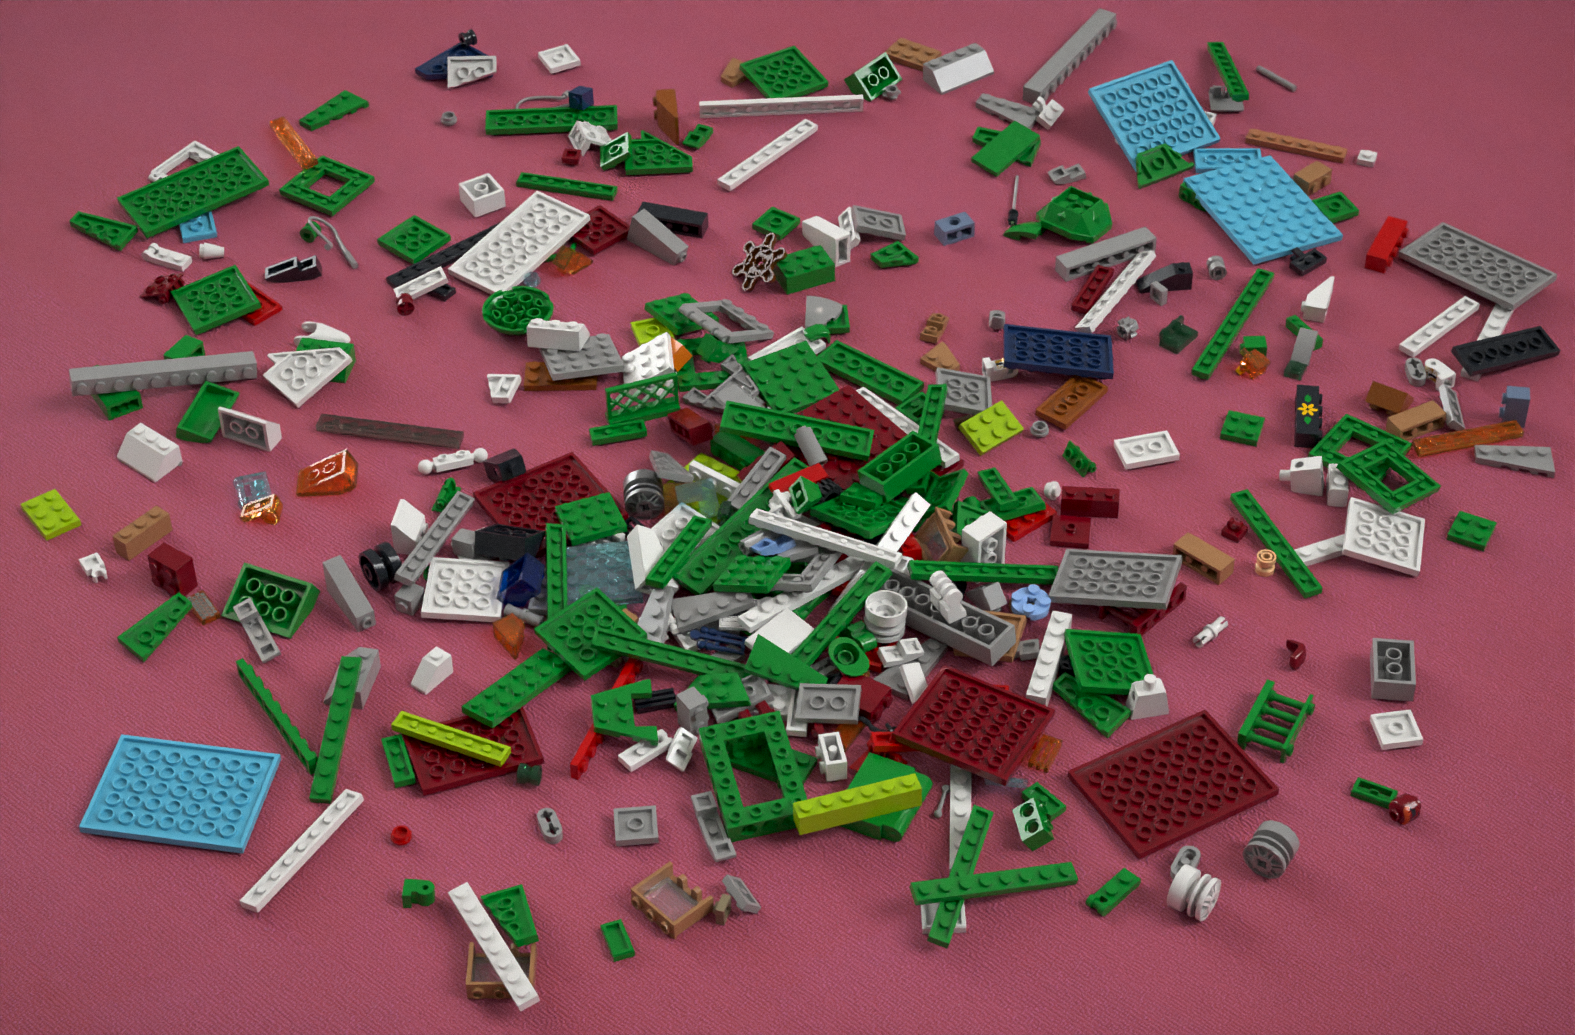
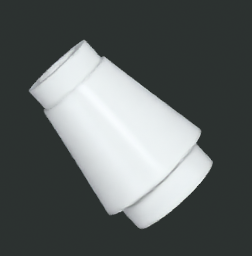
(210, 251)

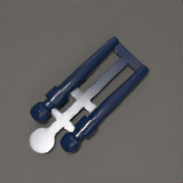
(710, 635)

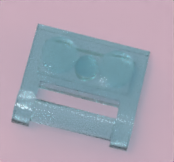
(258, 486)

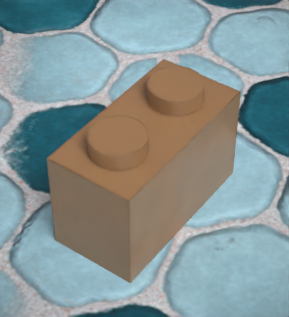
(1313, 177)

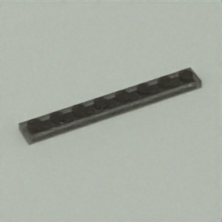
(390, 431)

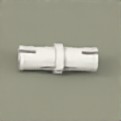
(1210, 631)

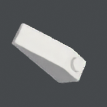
(1317, 301)

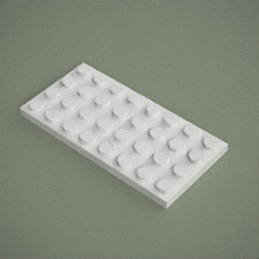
(519, 244)

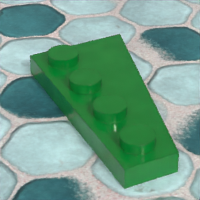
(333, 110)
(155, 627)
(779, 666)
(512, 913)

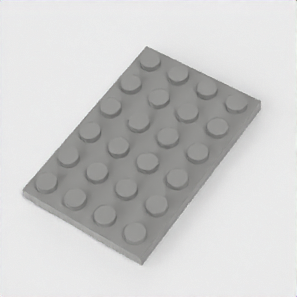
(1115, 579)

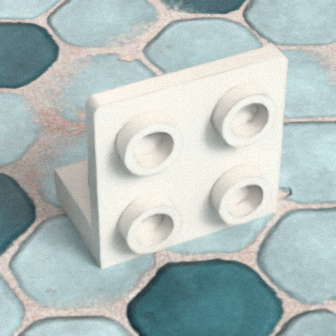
(584, 134)

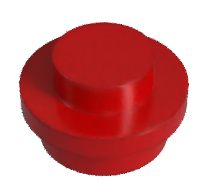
(401, 835)

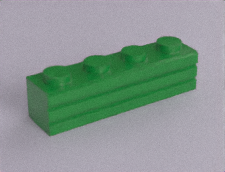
(1294, 323)

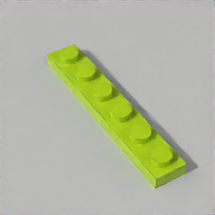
(451, 738)

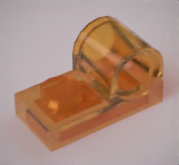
(267, 508)

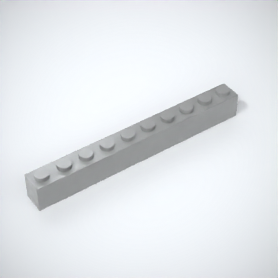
(1070, 56)
(162, 373)

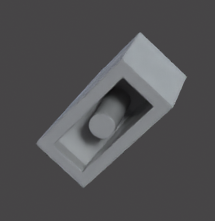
(988, 597)

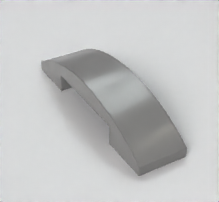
(256, 630)
(711, 827)

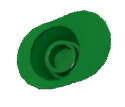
(848, 657)

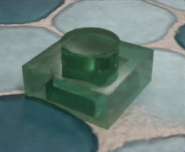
(1295, 370)

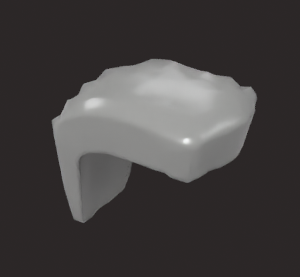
(996, 319)

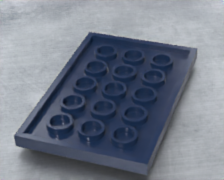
(1057, 351)

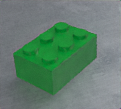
(805, 269)

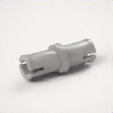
(524, 615)

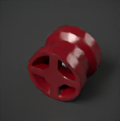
(408, 307)

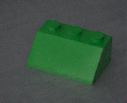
(873, 78)
(312, 344)

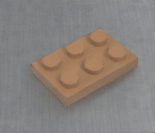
(911, 53)

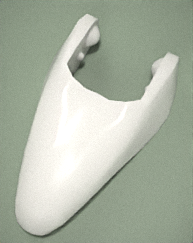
(322, 332)

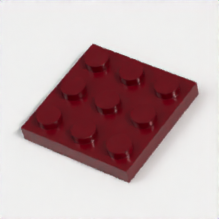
(601, 231)

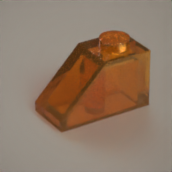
(571, 260)
(510, 634)

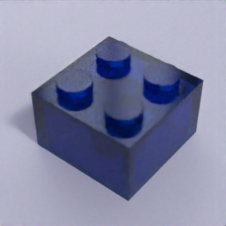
(521, 581)

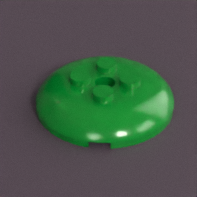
(515, 308)

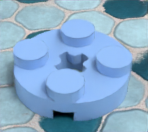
(1031, 594)

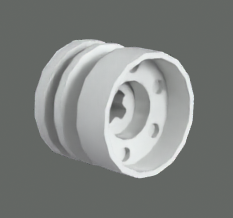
(886, 615)
(1193, 893)

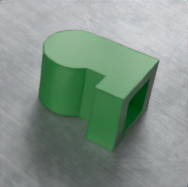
(862, 636)
(418, 892)

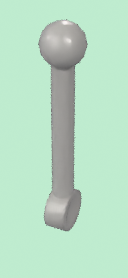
(945, 789)

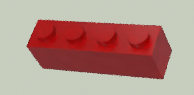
(1386, 244)

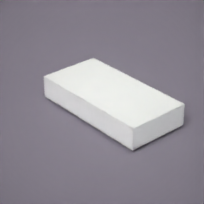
(914, 680)

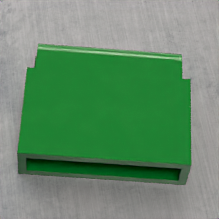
(894, 824)

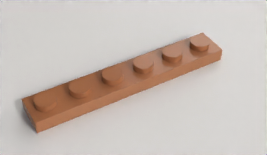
(1296, 145)

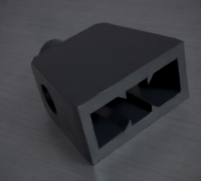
(508, 465)

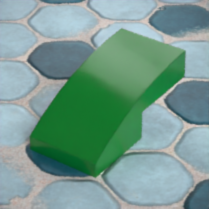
(698, 137)

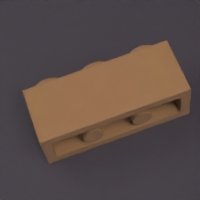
(1416, 421)
(142, 533)
(1204, 558)

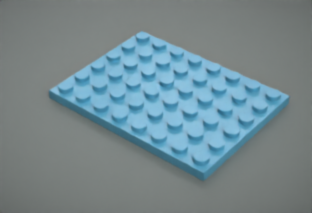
(1262, 209)
(181, 793)

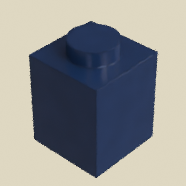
(581, 97)

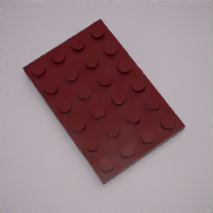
(446, 769)

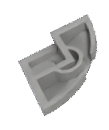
(821, 310)

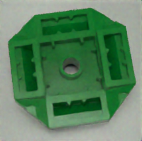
(1076, 215)

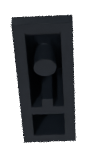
(1173, 277)

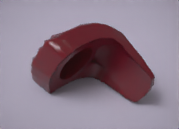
(1299, 653)

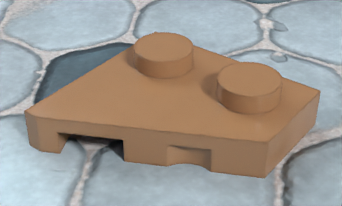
(732, 74)

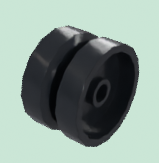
(380, 565)

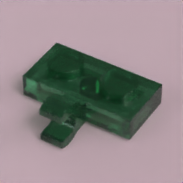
(724, 512)

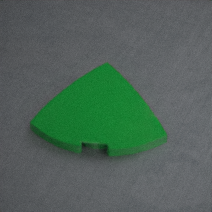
(1026, 229)

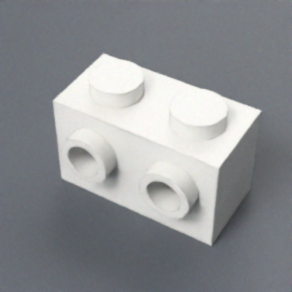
(832, 756)

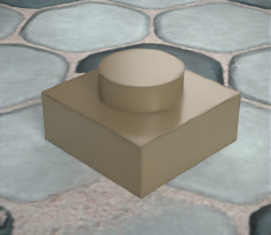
(722, 909)

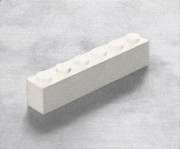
(1049, 658)

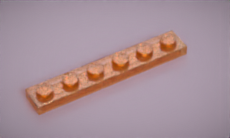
(293, 143)
(1467, 438)

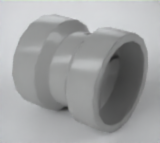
(1216, 267)

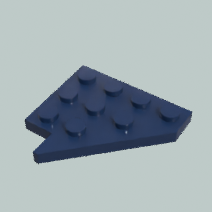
(438, 66)

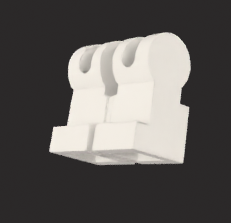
(946, 597)

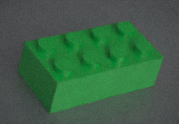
(900, 465)

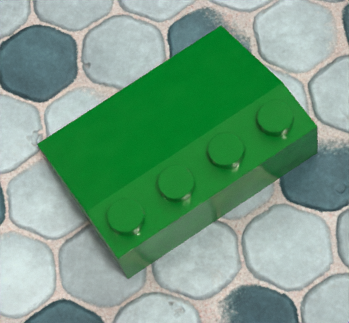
(277, 597)

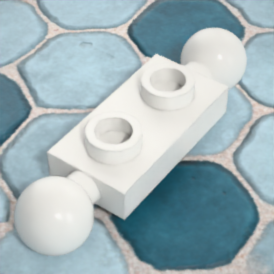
(451, 461)

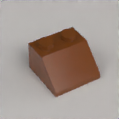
(1388, 399)

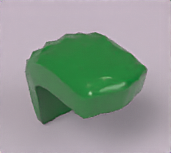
(816, 332)

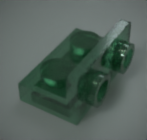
(1177, 335)

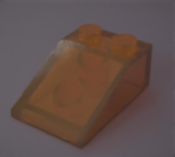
(329, 476)

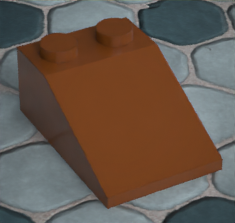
(667, 113)

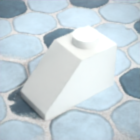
(432, 670)

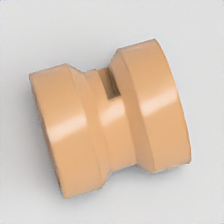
(1265, 563)

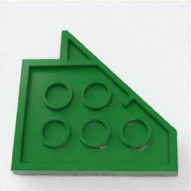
(656, 157)

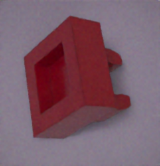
(1234, 530)

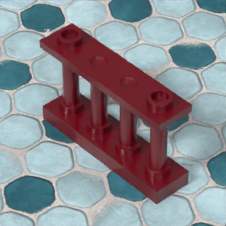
(1148, 617)

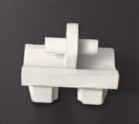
(781, 505)

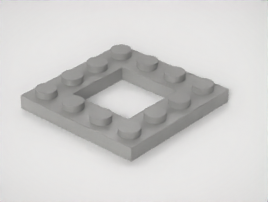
(812, 575)

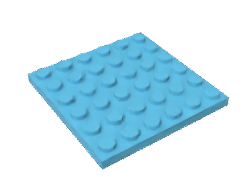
(1153, 110)

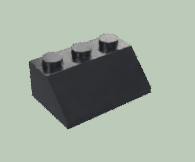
(507, 541)

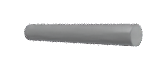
(1276, 78)

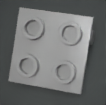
(1222, 101)

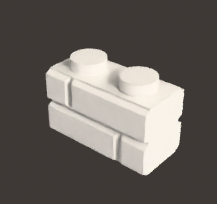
(1336, 487)

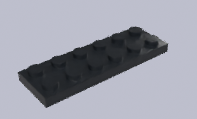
(1505, 351)

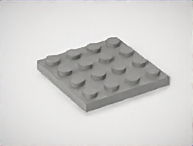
(595, 358)

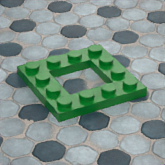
(298, 187)
(707, 380)
(1349, 427)
(1419, 482)

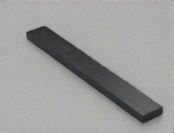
(434, 261)

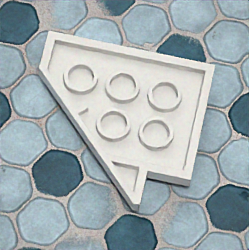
(305, 372)

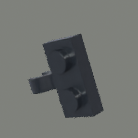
(1305, 263)

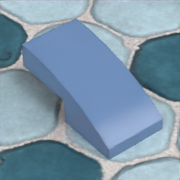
(771, 547)

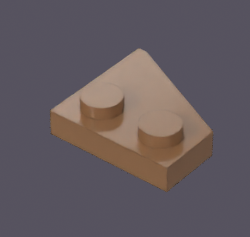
(940, 357)

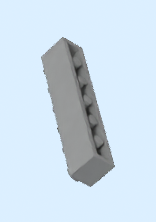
(1104, 253)

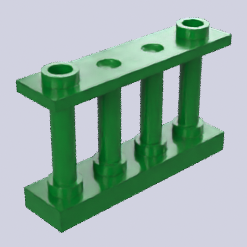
(1261, 708)

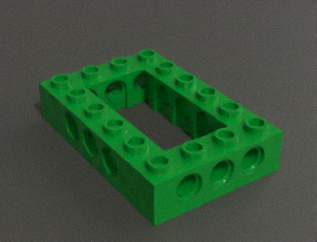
(761, 818)

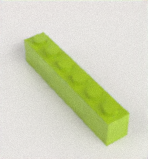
(857, 804)

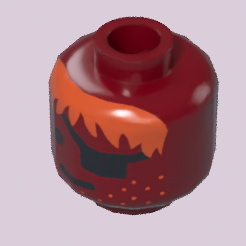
(1404, 808)

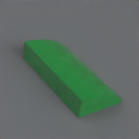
(202, 417)

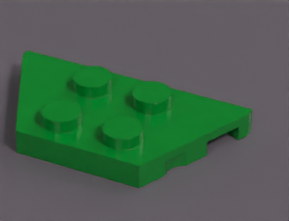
(1159, 164)
(721, 690)

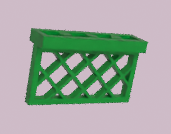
(645, 411)

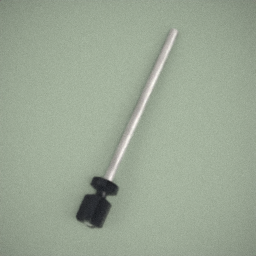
(1013, 214)

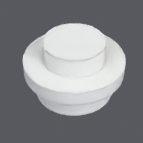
(1052, 490)

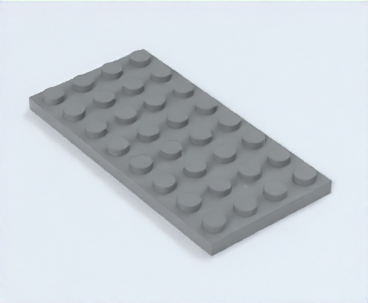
(1478, 266)

